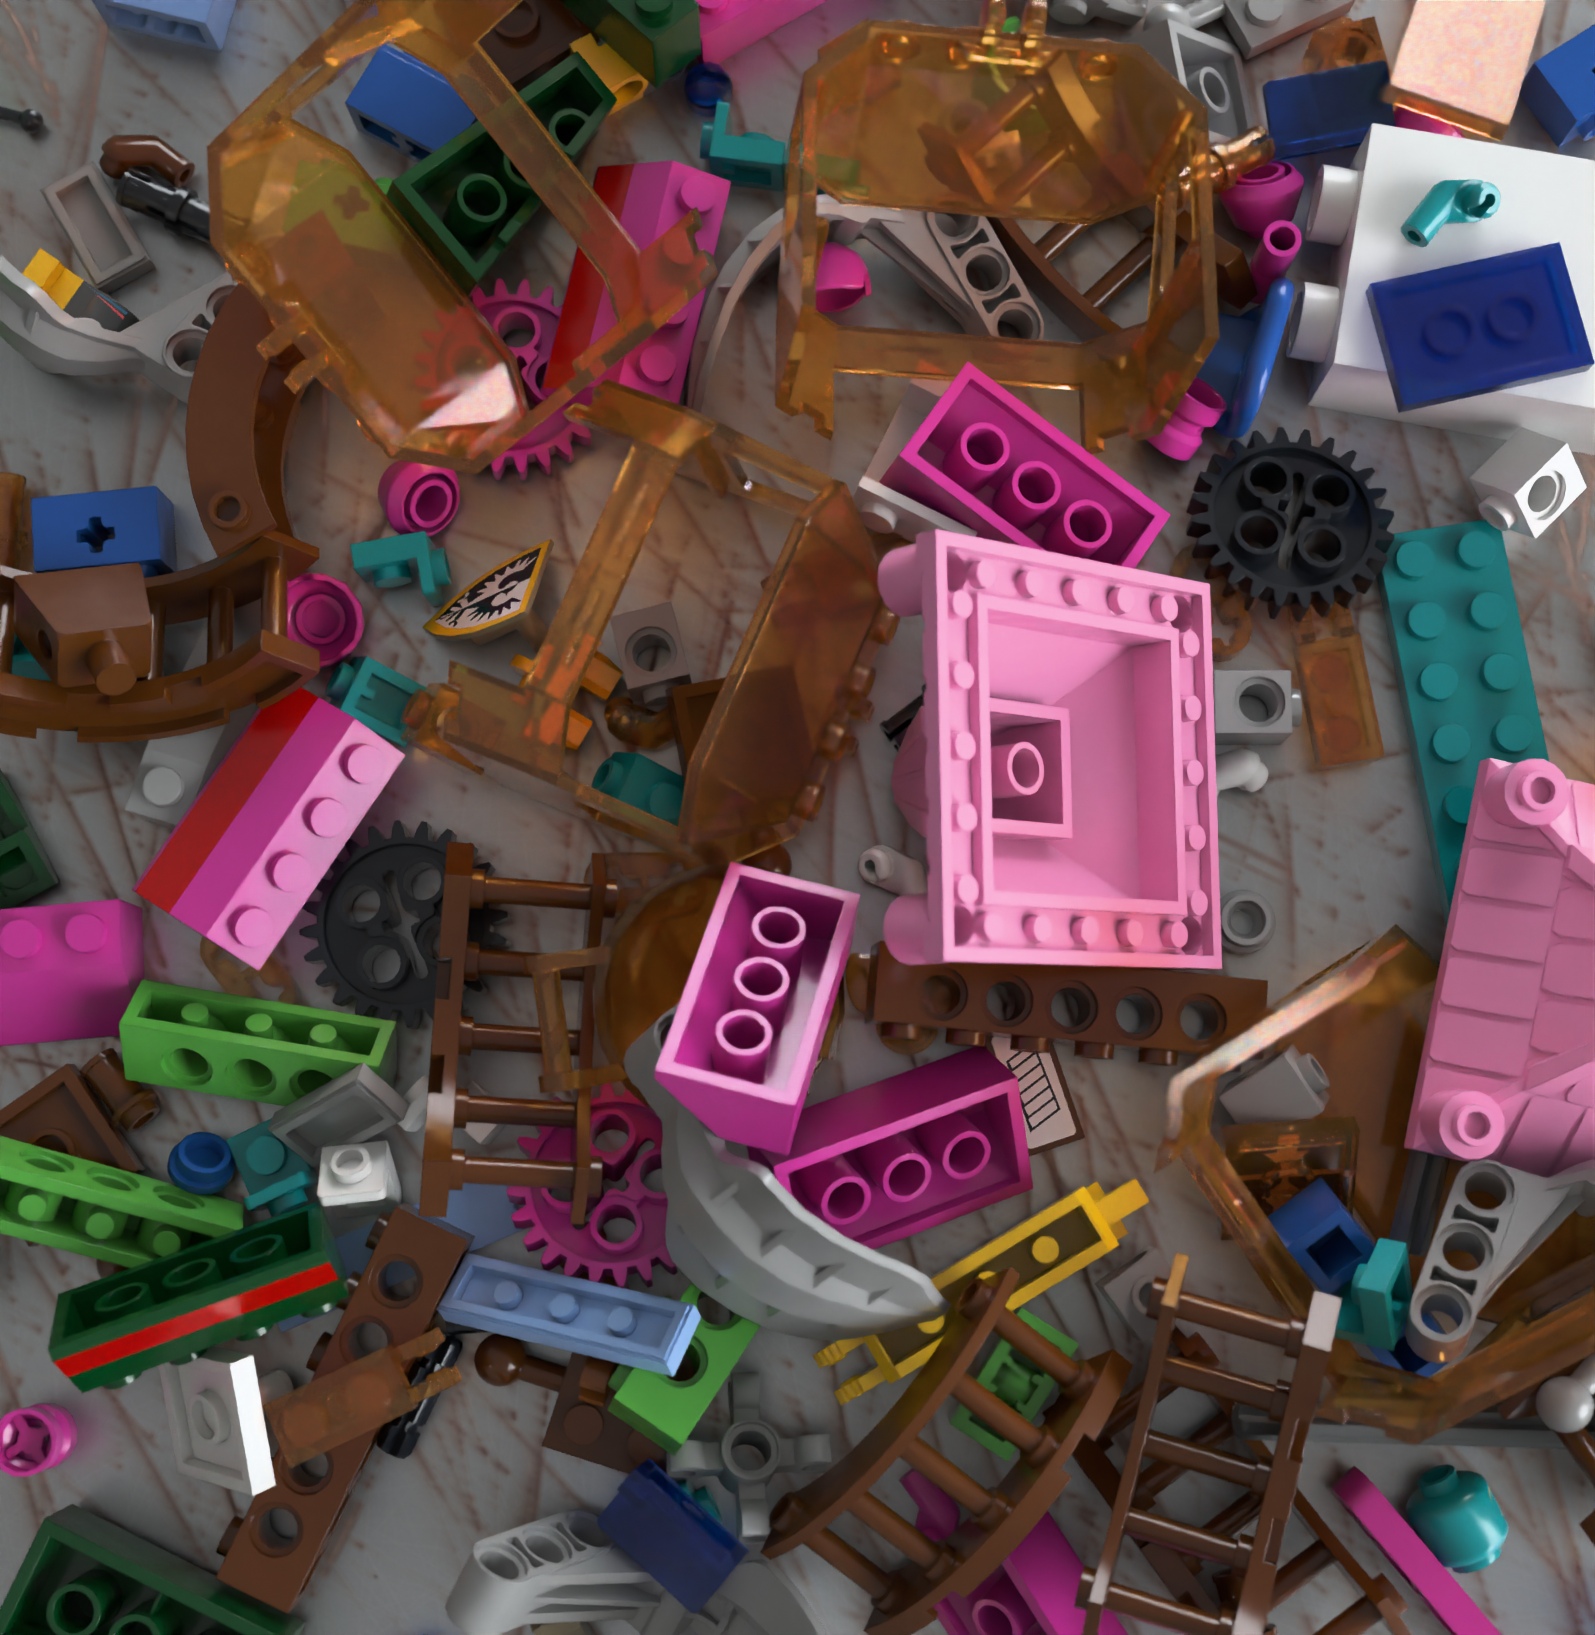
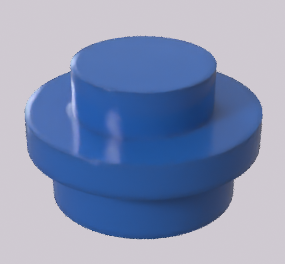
(201, 1163)

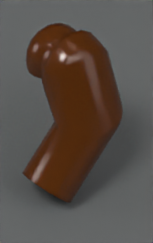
(146, 151)

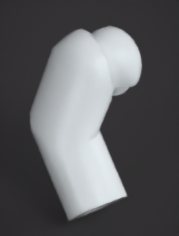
(1240, 769)
(892, 870)

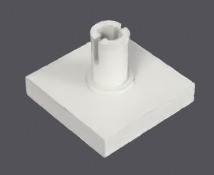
(220, 1418)

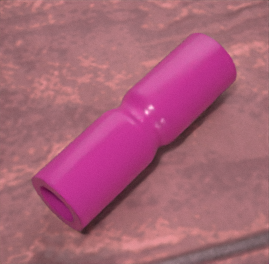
(1274, 255)

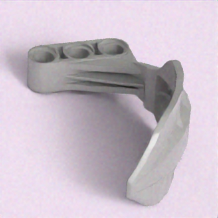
(907, 238)
(80, 346)
(1496, 1238)
(755, 1244)
(577, 1573)

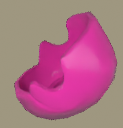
(840, 278)
(324, 616)

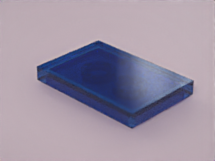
(1479, 327)

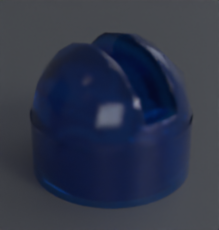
(703, 96)

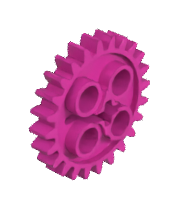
(540, 318)
(585, 1248)

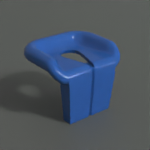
(1248, 346)

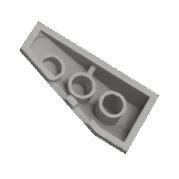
(180, 765)

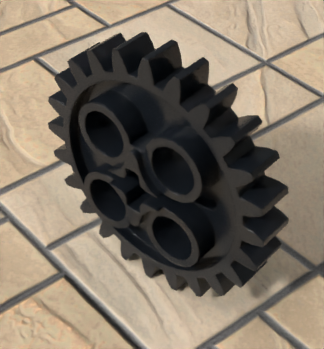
(1347, 535)
(352, 946)

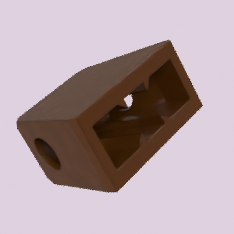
(86, 625)

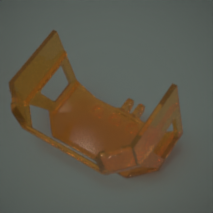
(1001, 132)
(366, 291)
(787, 689)
(1368, 1033)

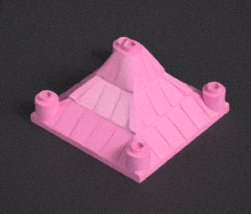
(1057, 761)
(1515, 984)

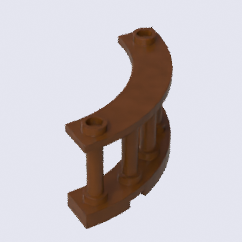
(1083, 312)
(241, 427)
(192, 700)
(456, 1035)
(1269, 1478)
(999, 1514)
(1177, 1569)

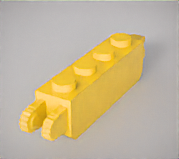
(1039, 1248)

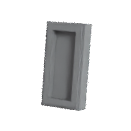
(97, 228)
(339, 1114)

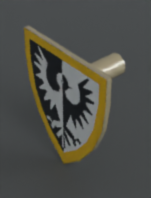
(497, 603)

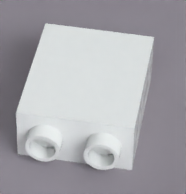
(1362, 213)

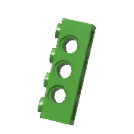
(246, 1044)
(103, 1208)
(669, 1408)

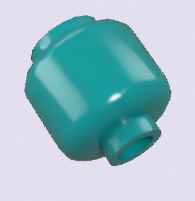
(1457, 1518)

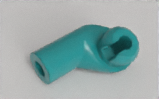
(1450, 203)

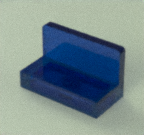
(1326, 109)
(671, 1536)

